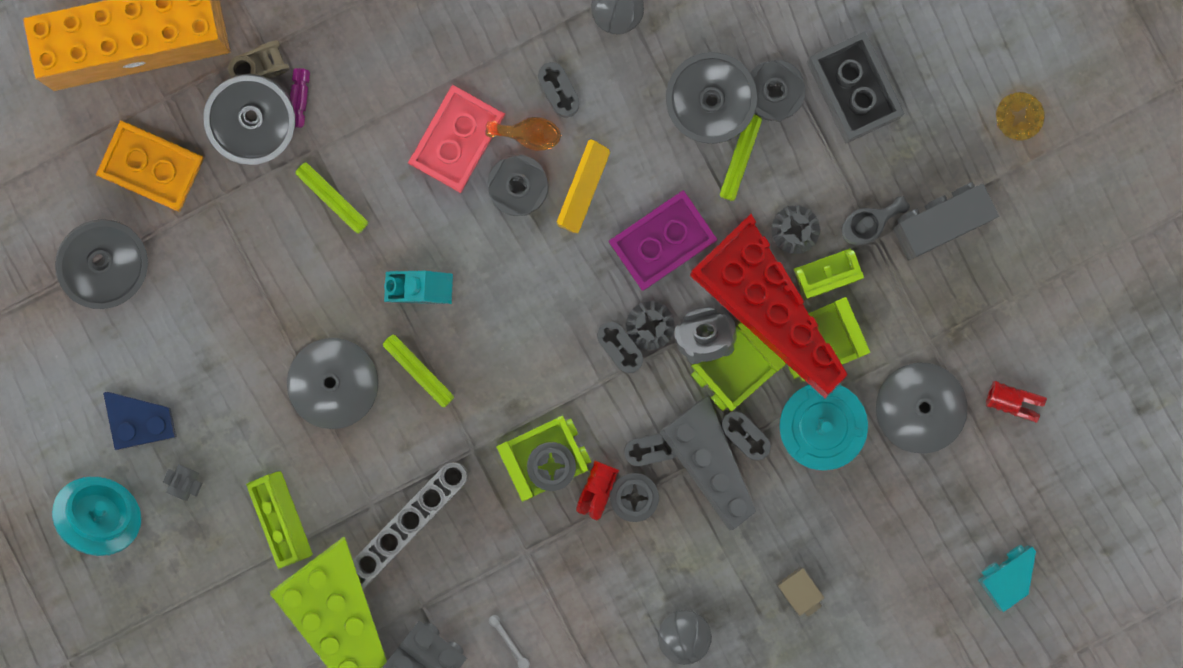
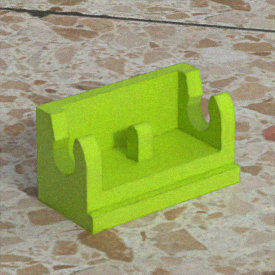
(828, 273)

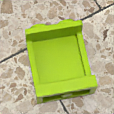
(840, 330)
(739, 374)
(517, 451)

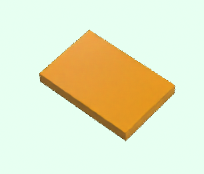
(150, 166)

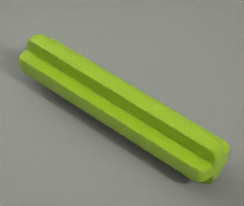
(740, 159)
(331, 198)
(418, 370)

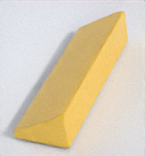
(583, 186)

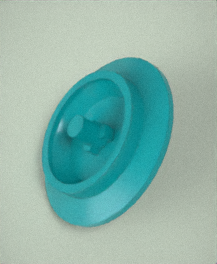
(822, 430)
(96, 516)

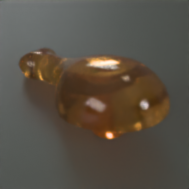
(532, 133)

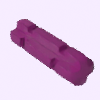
(299, 94)

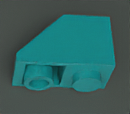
(418, 287)
(1011, 579)

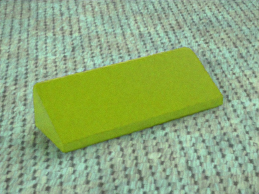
(279, 519)

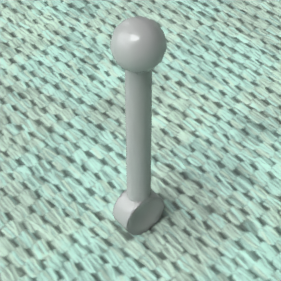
(494, 621)

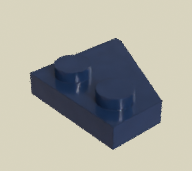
(137, 421)

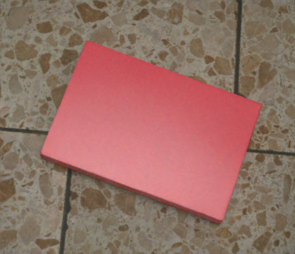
(455, 139)

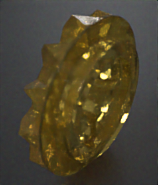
(1016, 102)

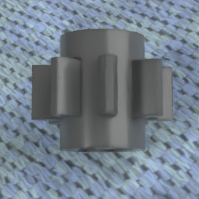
(182, 482)

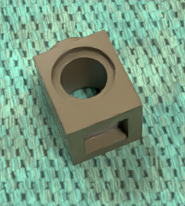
(801, 592)

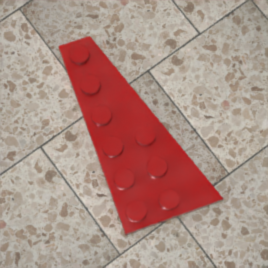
(763, 298)

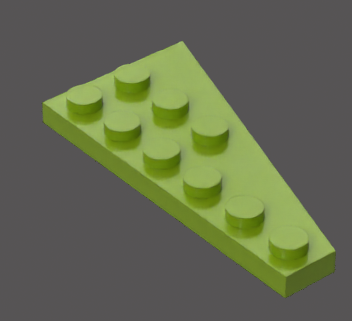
(332, 611)

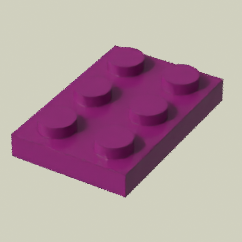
(662, 240)

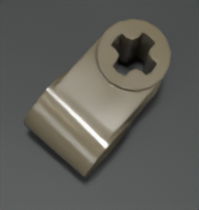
(260, 61)

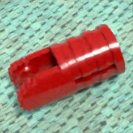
(1010, 401)
(597, 490)

